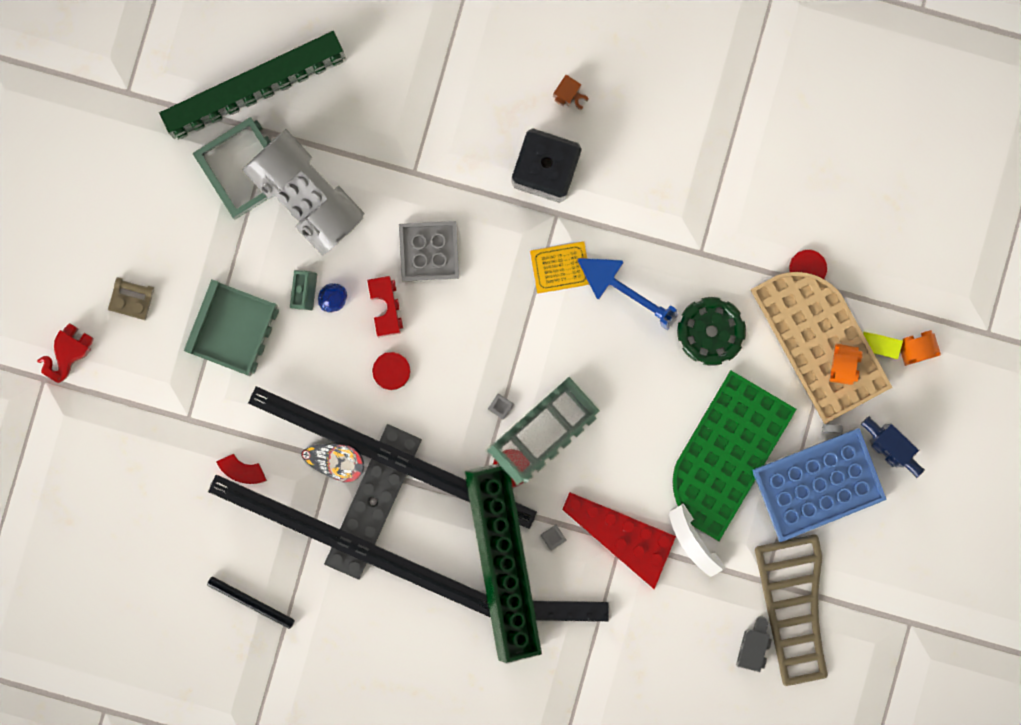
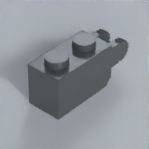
(754, 646)

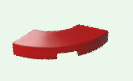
(241, 472)

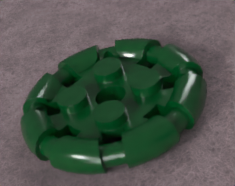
(722, 326)

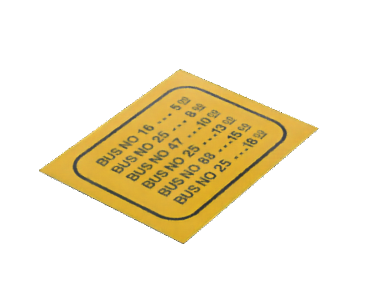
(559, 267)

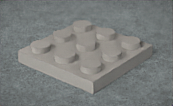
(429, 251)

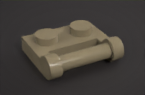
(130, 305)

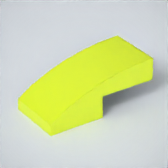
(884, 345)

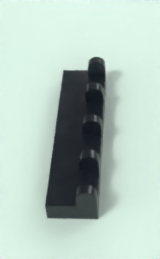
(571, 611)

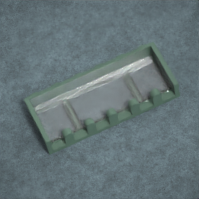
(544, 431)

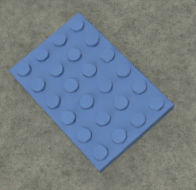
(819, 484)

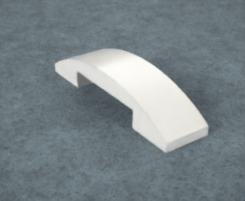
(692, 543)

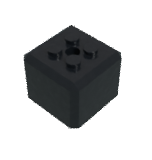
(550, 182)

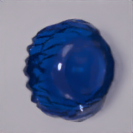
(332, 297)

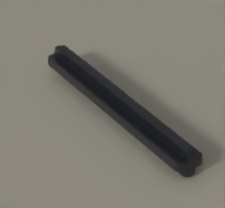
(250, 602)

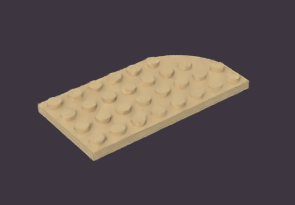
(808, 322)

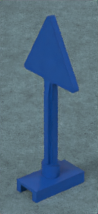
(601, 274)

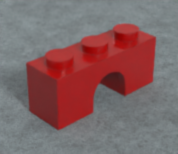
(383, 289)

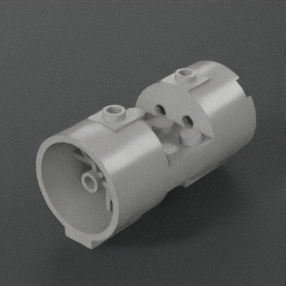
(322, 212)

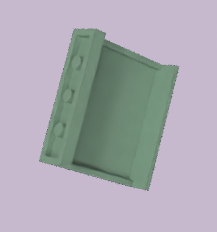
(231, 328)

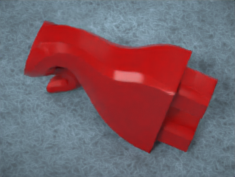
(67, 352)

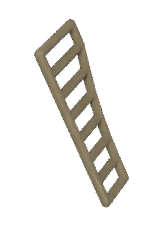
(813, 598)

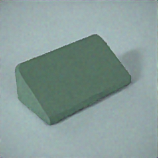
(303, 290)

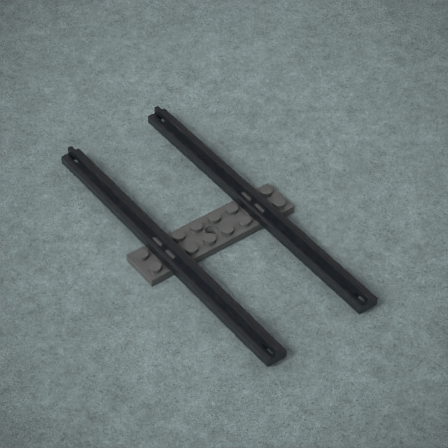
(356, 539)

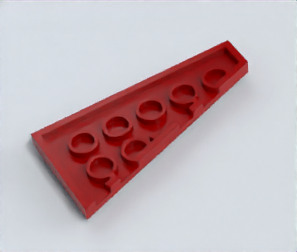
(631, 541)

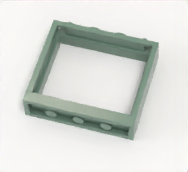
(235, 213)

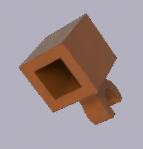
(568, 91)

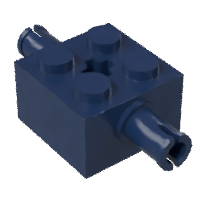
(893, 445)

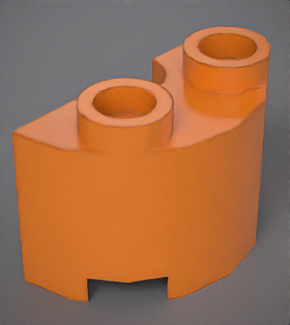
(920, 348)
(845, 364)

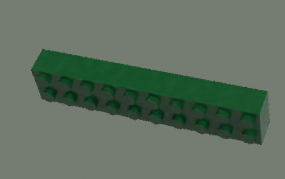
(253, 85)
(503, 563)

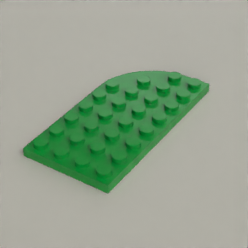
(723, 451)

